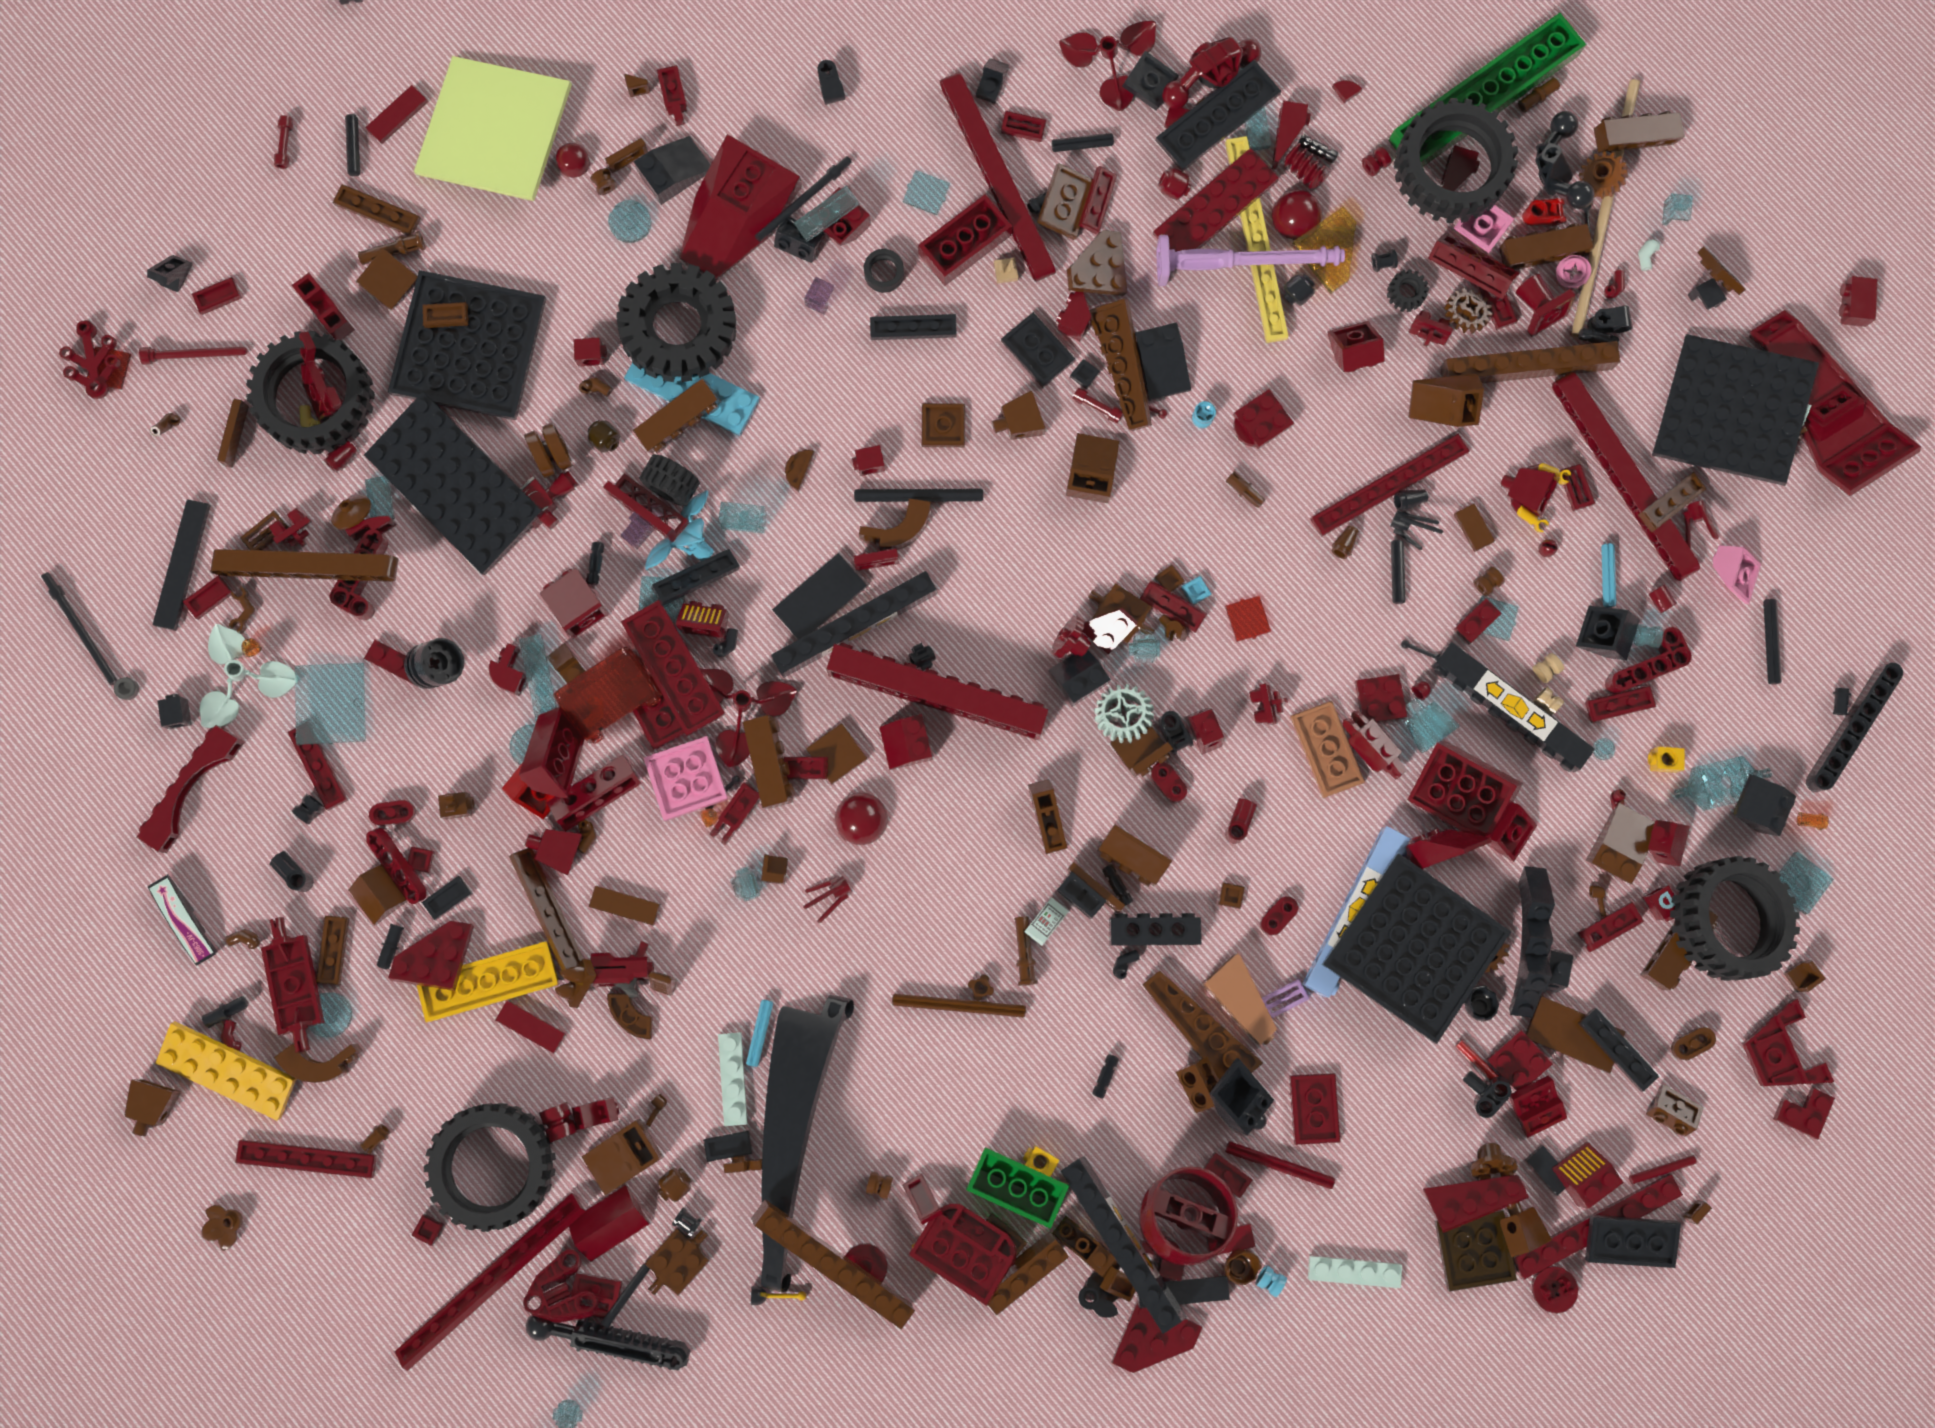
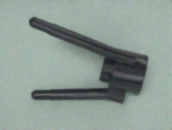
(1403, 521)

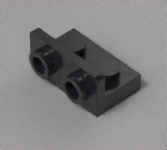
(791, 241)

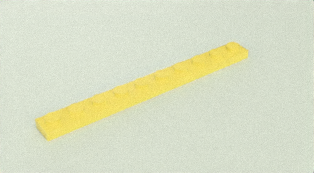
(1263, 275)

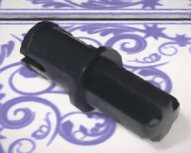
(390, 946)
(224, 1011)

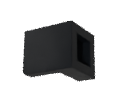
(1709, 294)

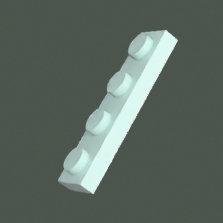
(732, 1079)
(1354, 1271)

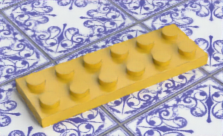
(492, 982)
(225, 1070)

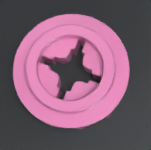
(1567, 264)

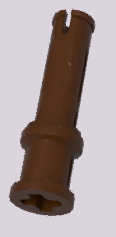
(400, 246)
(1025, 962)

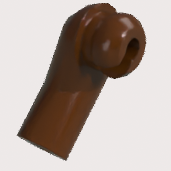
(594, 385)
(165, 424)
(588, 836)
(245, 936)

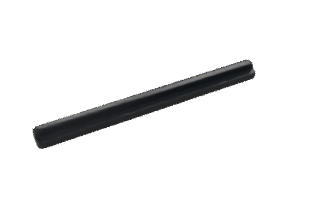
(929, 495)

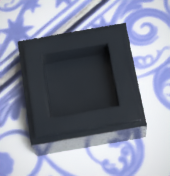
(1085, 374)

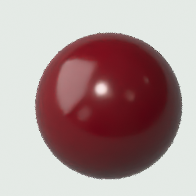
(1296, 213)
(861, 818)

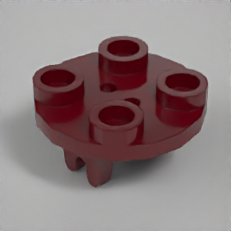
(1545, 1294)

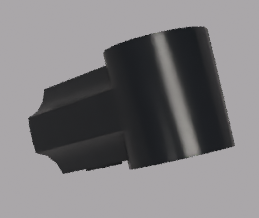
(290, 871)

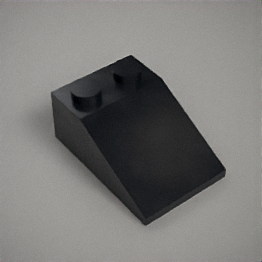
(672, 168)
(1163, 361)

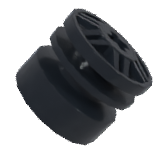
(444, 659)

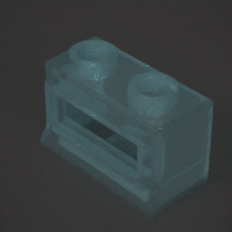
(742, 517)

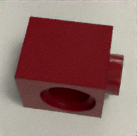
(589, 351)
(868, 460)

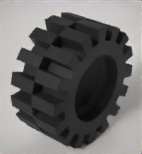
(1404, 302)

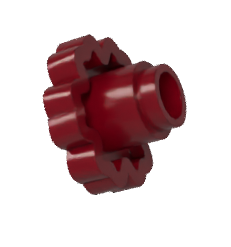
(1071, 639)

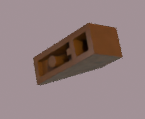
(1047, 816)

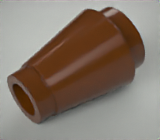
(1345, 543)

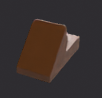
(565, 663)

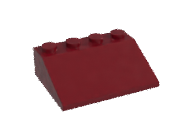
(1464, 790)

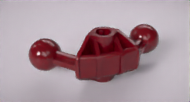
(1214, 62)

